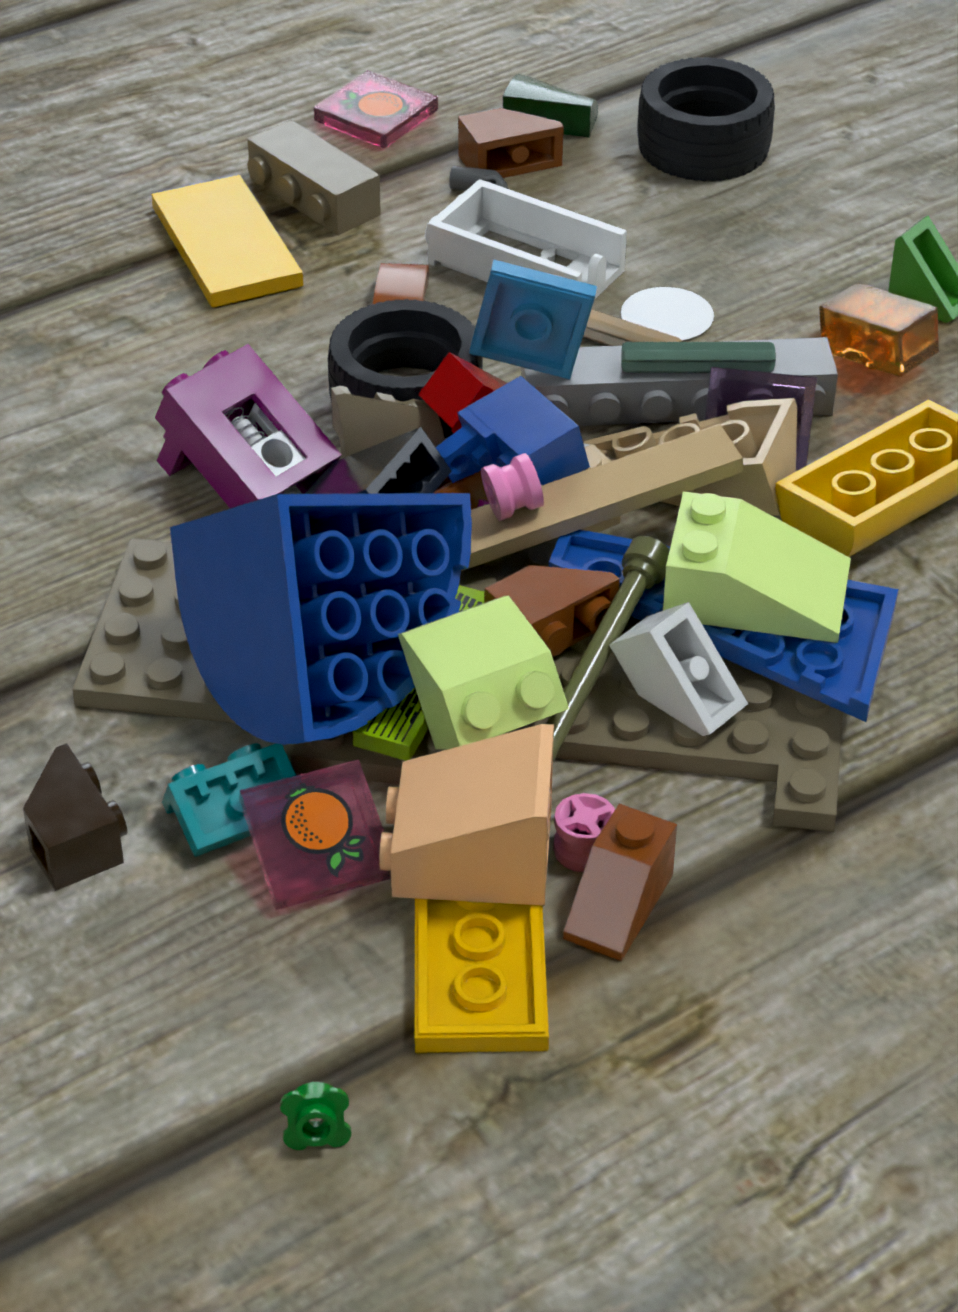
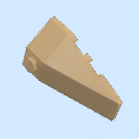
(759, 430)

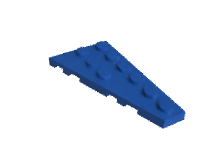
(829, 672)

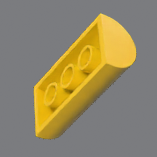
(875, 481)

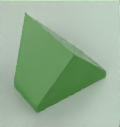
(925, 269)

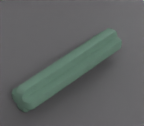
(696, 356)

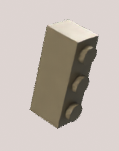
(314, 177)

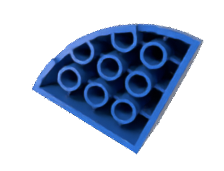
(305, 600)

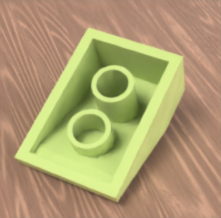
(753, 571)

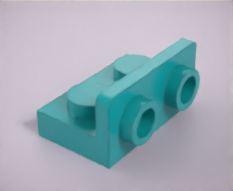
(209, 798)

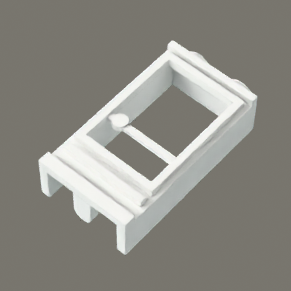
(458, 243)

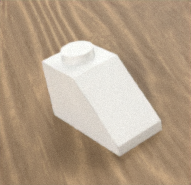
(679, 669)

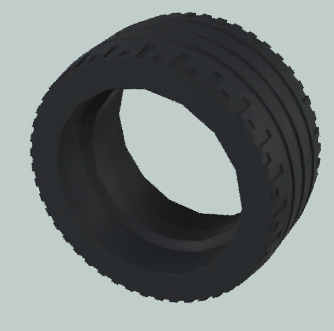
(705, 119)
(396, 337)

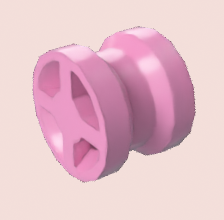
(512, 486)
(577, 826)

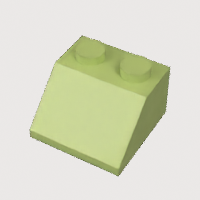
(481, 673)

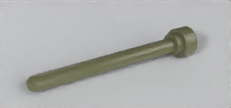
(642, 568)

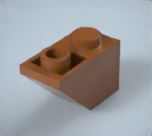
(559, 602)

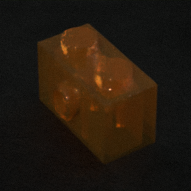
(880, 329)

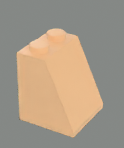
(473, 821)

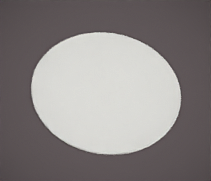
(669, 311)

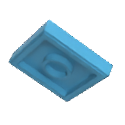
(532, 319)

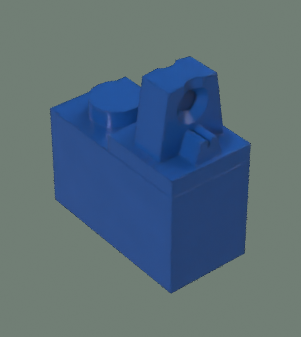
(513, 423)

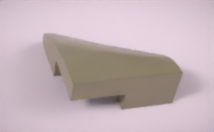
(369, 421)

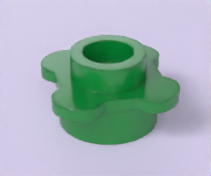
(311, 1102)

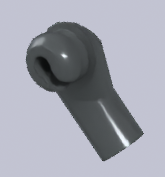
(464, 177)

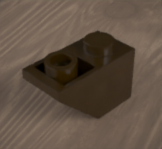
(70, 822)

